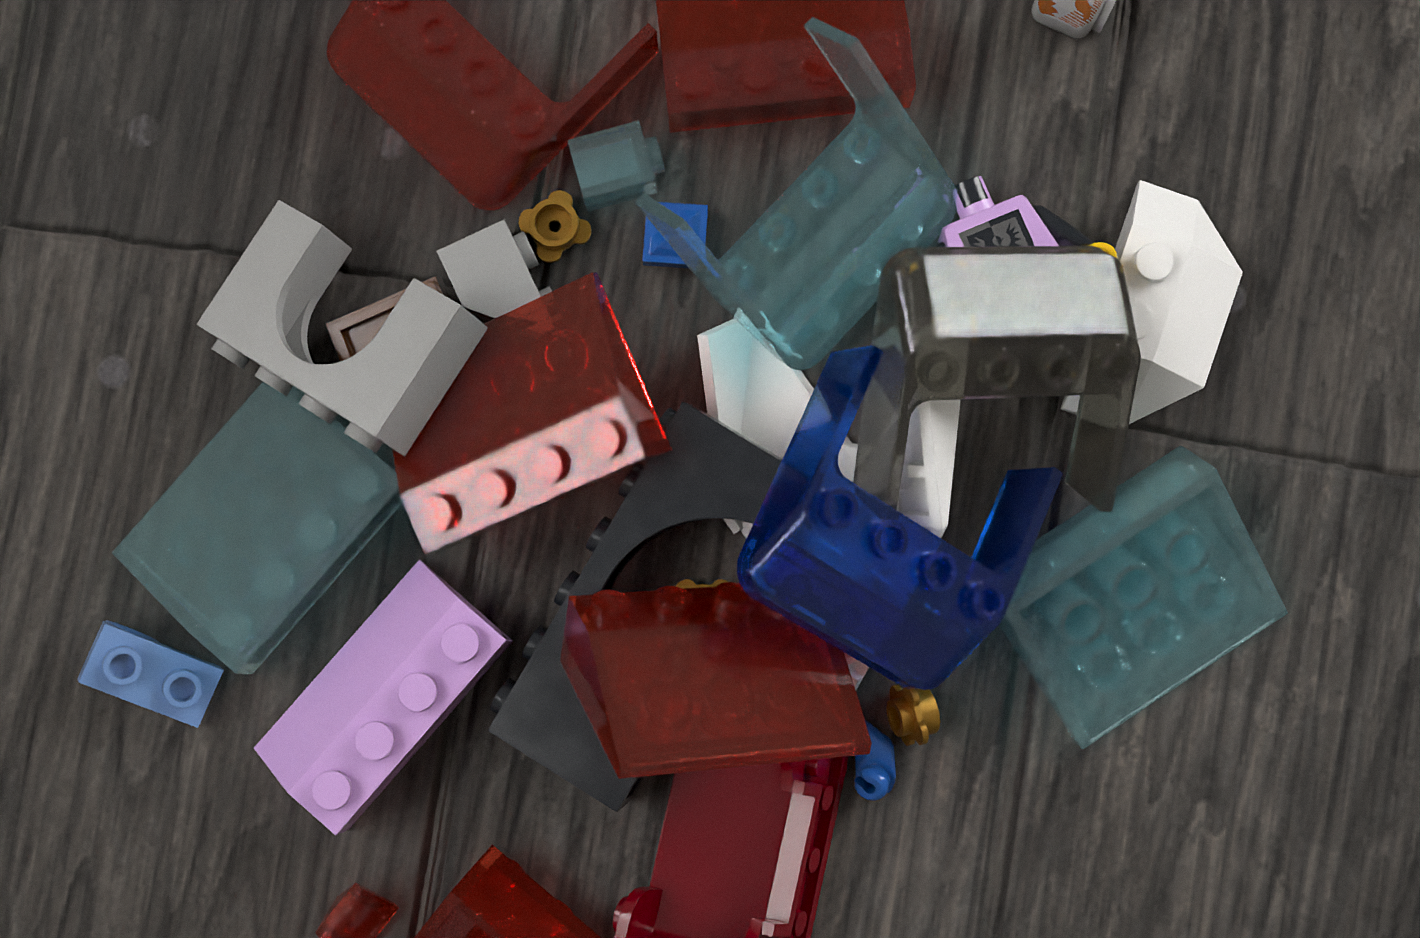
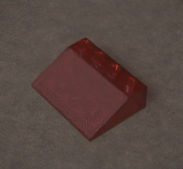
(760, 65)
(530, 419)
(706, 682)

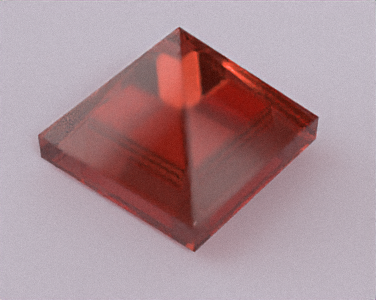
(357, 914)

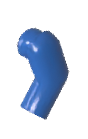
(875, 770)

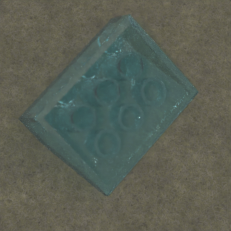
(260, 526)
(1138, 596)

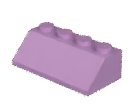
(380, 698)

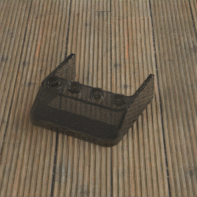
(1003, 328)

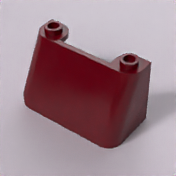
(739, 853)

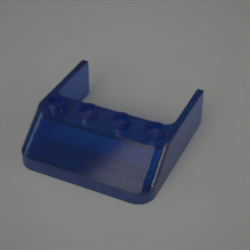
(868, 572)

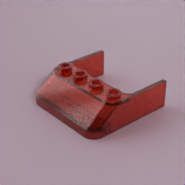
(463, 98)

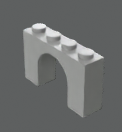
(383, 388)

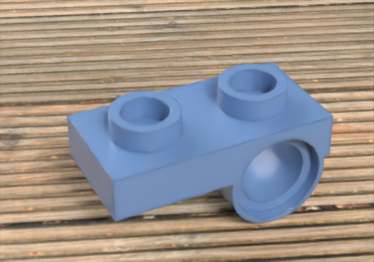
(149, 673)

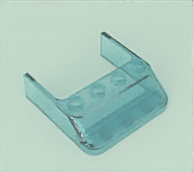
(823, 243)

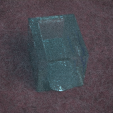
(616, 165)

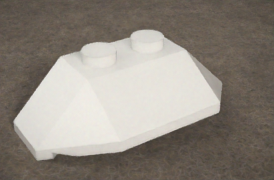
(1178, 292)

